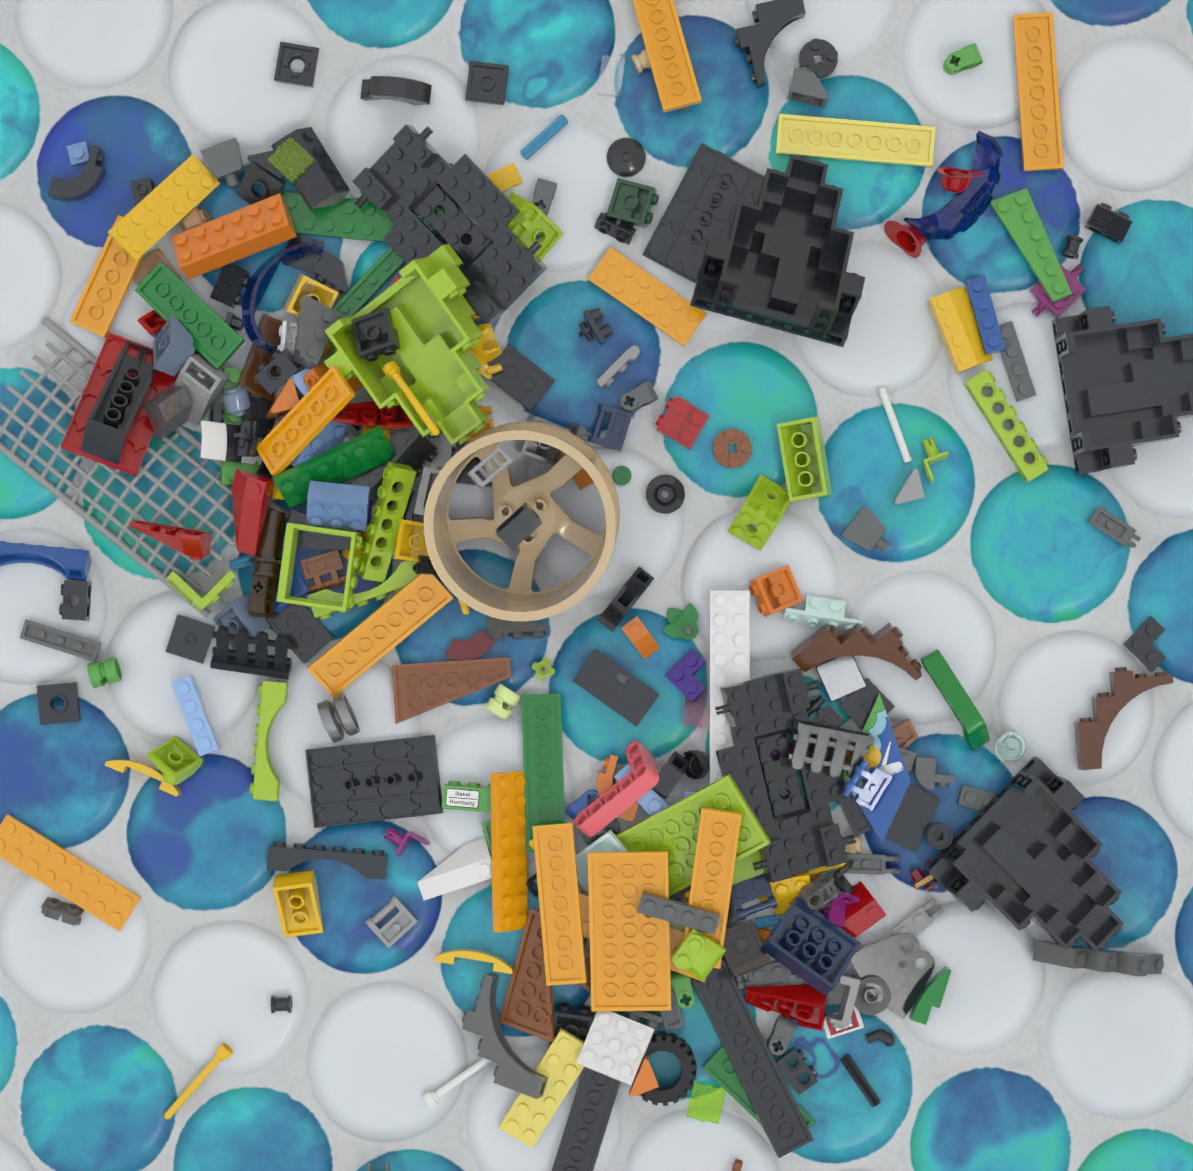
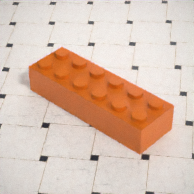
(234, 236)

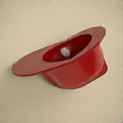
(956, 179)
(905, 238)

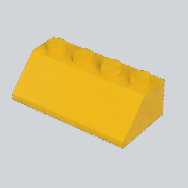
(958, 329)

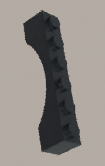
(370, 865)

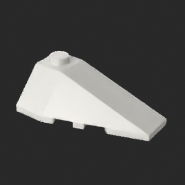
(463, 868)

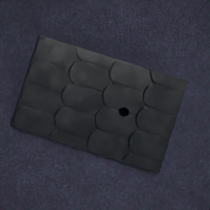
(694, 215)
(358, 785)

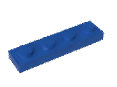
(985, 315)

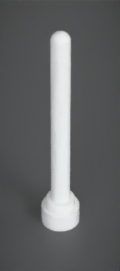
(432, 1098)

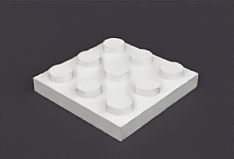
(615, 1046)

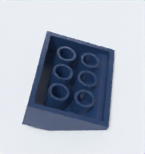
(811, 946)

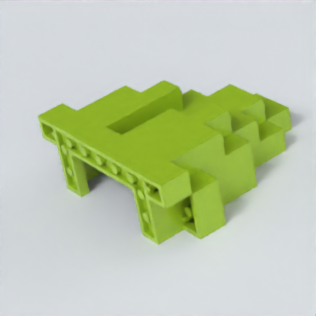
(433, 351)

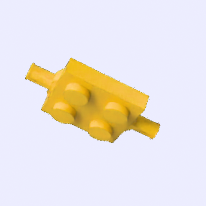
(787, 890)

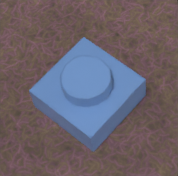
(78, 153)

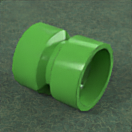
(104, 672)

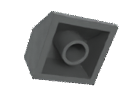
(807, 88)

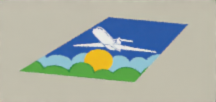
(887, 757)

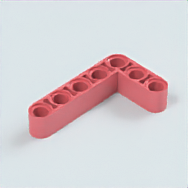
(622, 794)

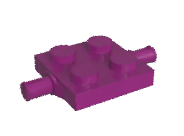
(1060, 306)

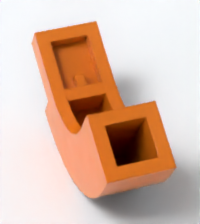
(605, 782)

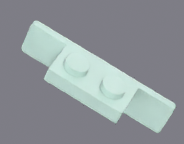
(819, 612)

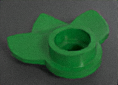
(680, 620)

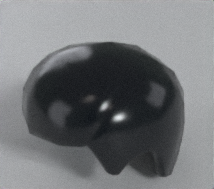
(698, 765)

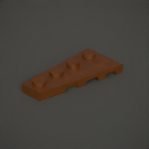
(270, 332)

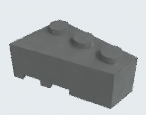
(311, 334)

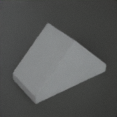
(910, 490)

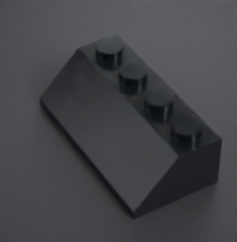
(322, 181)
(415, 454)

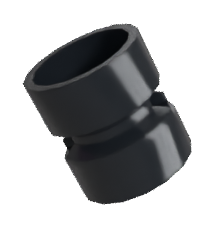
(938, 835)

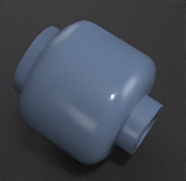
(236, 400)

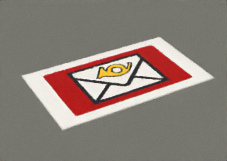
(855, 1024)

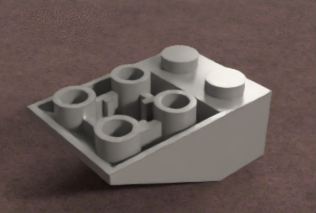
(202, 383)

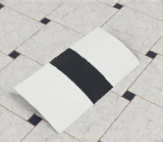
(220, 444)

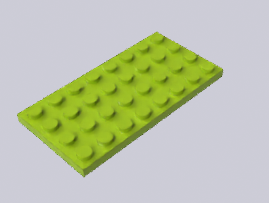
(677, 829)

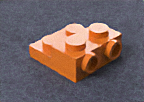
(775, 591)

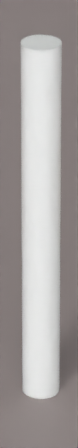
(894, 425)

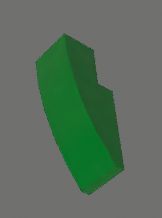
(930, 996)

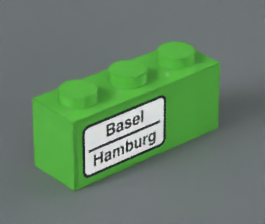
(466, 797)

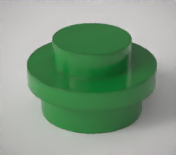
(621, 475)

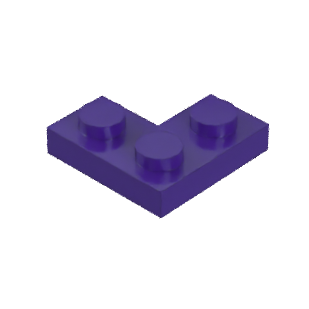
(683, 673)

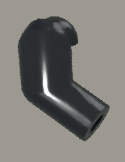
(881, 1035)

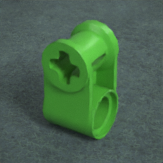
(965, 58)
(682, 985)

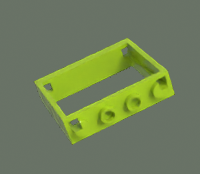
(288, 561)

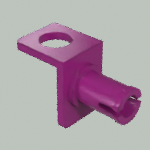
(403, 841)
(837, 908)

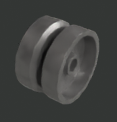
(335, 718)

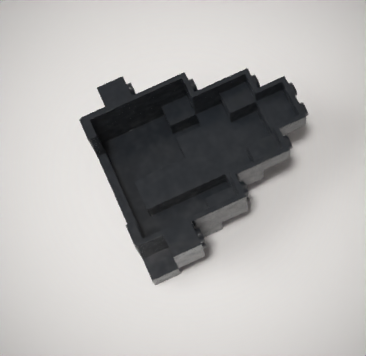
(785, 259)
(1121, 386)
(1033, 862)

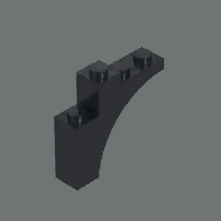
(756, 39)

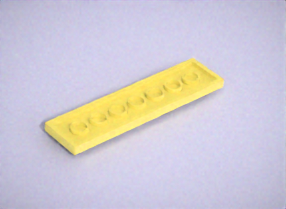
(855, 140)

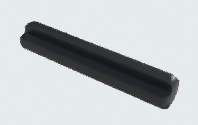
(860, 1080)

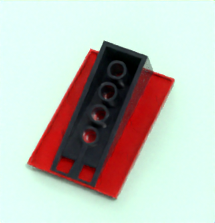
(111, 416)

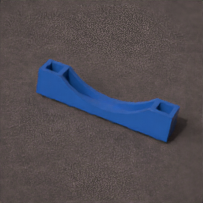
(70, 563)

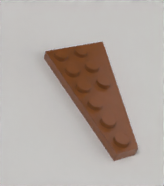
(433, 684)
(528, 998)

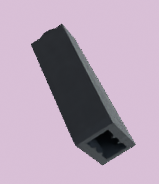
(316, 540)

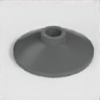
(870, 1004)

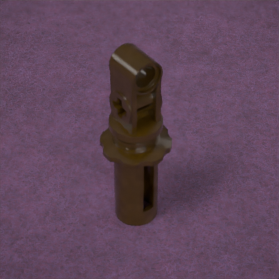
(266, 566)

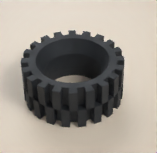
(688, 1075)

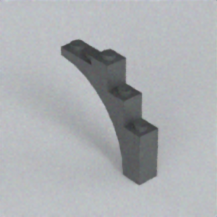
(1103, 960)
(493, 1046)

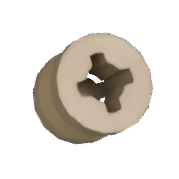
(641, 61)

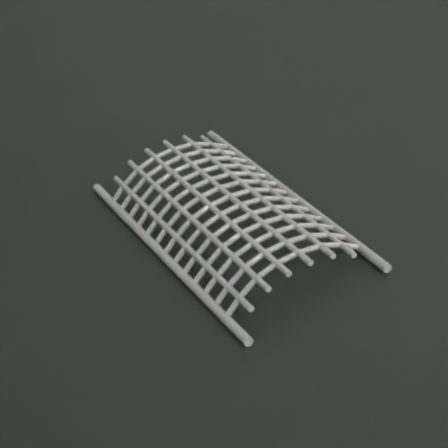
(101, 527)

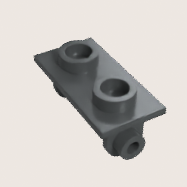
(54, 908)

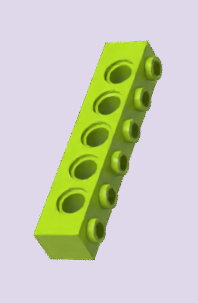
(1006, 437)
(377, 569)

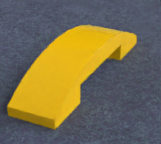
(122, 765)
(499, 964)

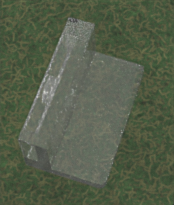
(611, 75)

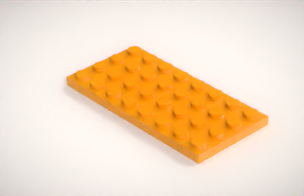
(625, 946)

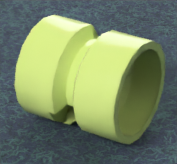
(503, 701)

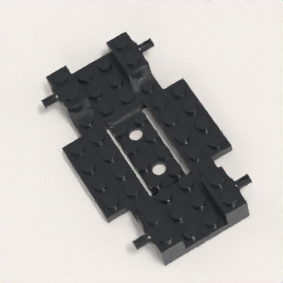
(409, 180)
(798, 835)

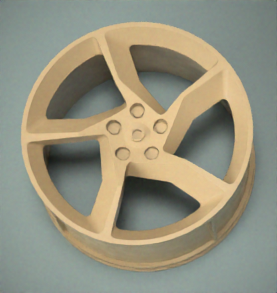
(519, 601)

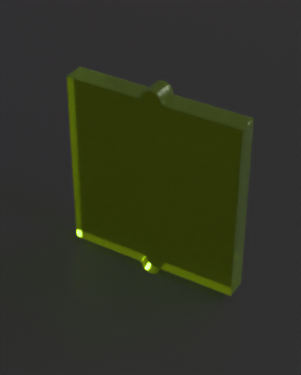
(291, 160)
(706, 1103)

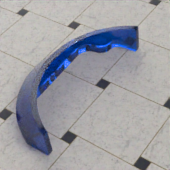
(969, 204)
(258, 285)

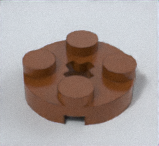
(731, 437)

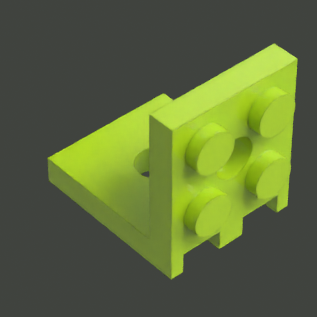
(531, 222)
(761, 512)
(193, 598)

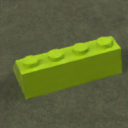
(804, 459)

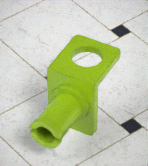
(933, 457)

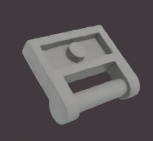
(396, 926)

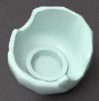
(1009, 746)

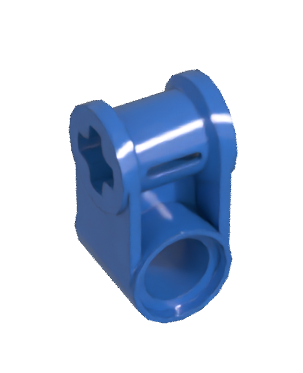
(580, 804)

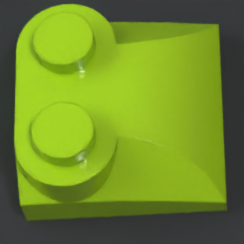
(175, 760)
(697, 954)

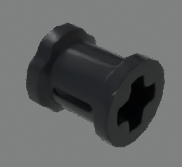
(1072, 246)
(281, 1004)

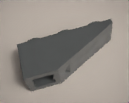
(500, 629)

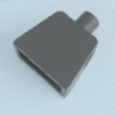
(225, 161)
(865, 531)

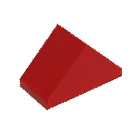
(152, 322)

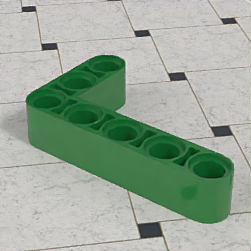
(972, 723)

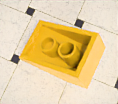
(298, 903)

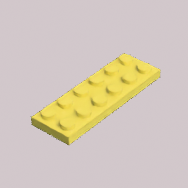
(529, 1115)

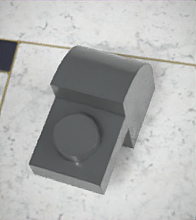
(925, 773)

